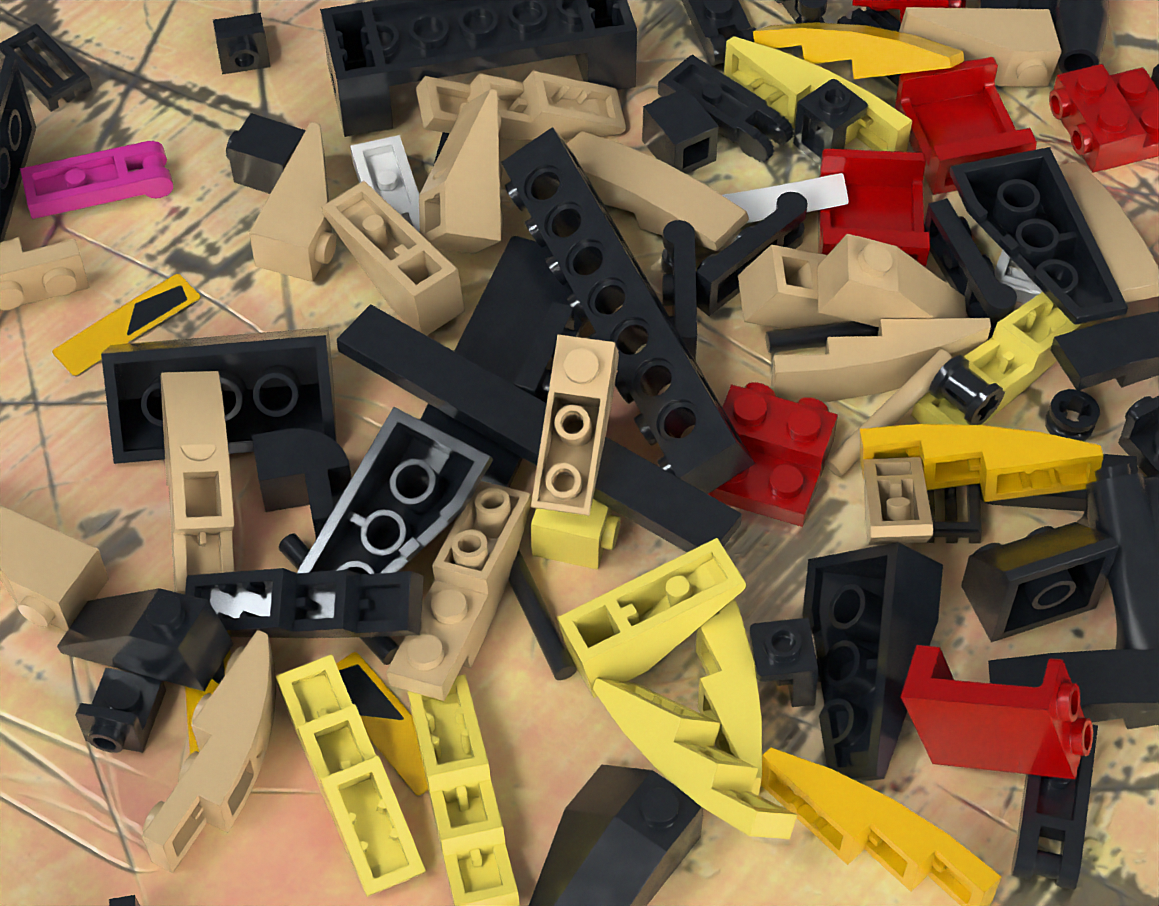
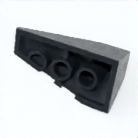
(398, 498)
(618, 840)

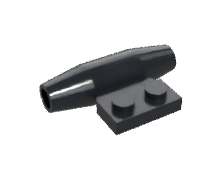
(1078, 25)

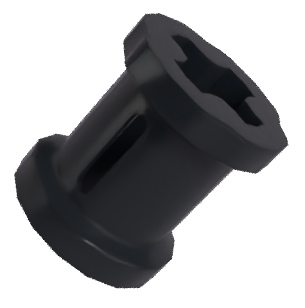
(966, 390)

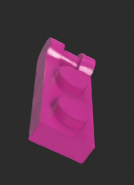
(97, 179)

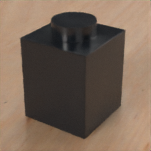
(680, 131)
(261, 151)

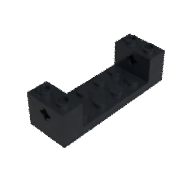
(405, 40)

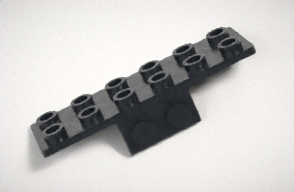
(515, 339)

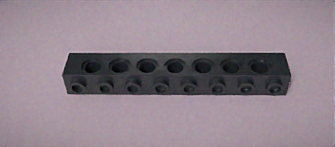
(583, 238)

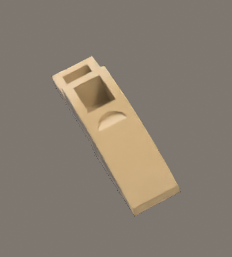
(39, 272)
(197, 474)
(465, 593)
(232, 742)

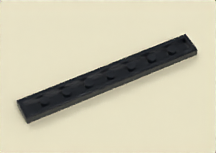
(517, 420)

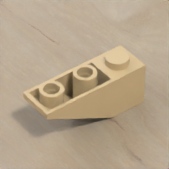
(463, 189)
(575, 424)

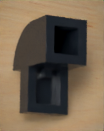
(301, 470)

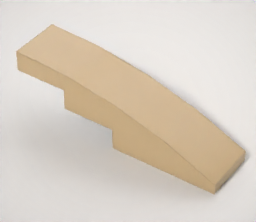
(526, 106)
(656, 191)
(1115, 235)
(874, 363)

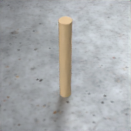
(889, 412)

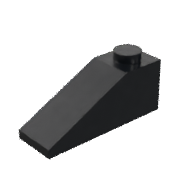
(151, 635)

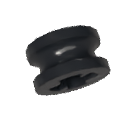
(1075, 401)

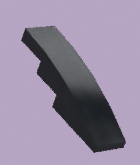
(1110, 350)
(313, 602)
(1110, 681)

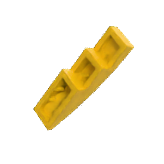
(870, 48)
(1000, 459)
(858, 818)

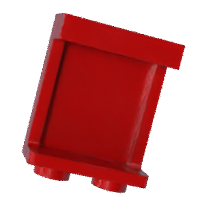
(958, 119)
(882, 198)
(997, 724)

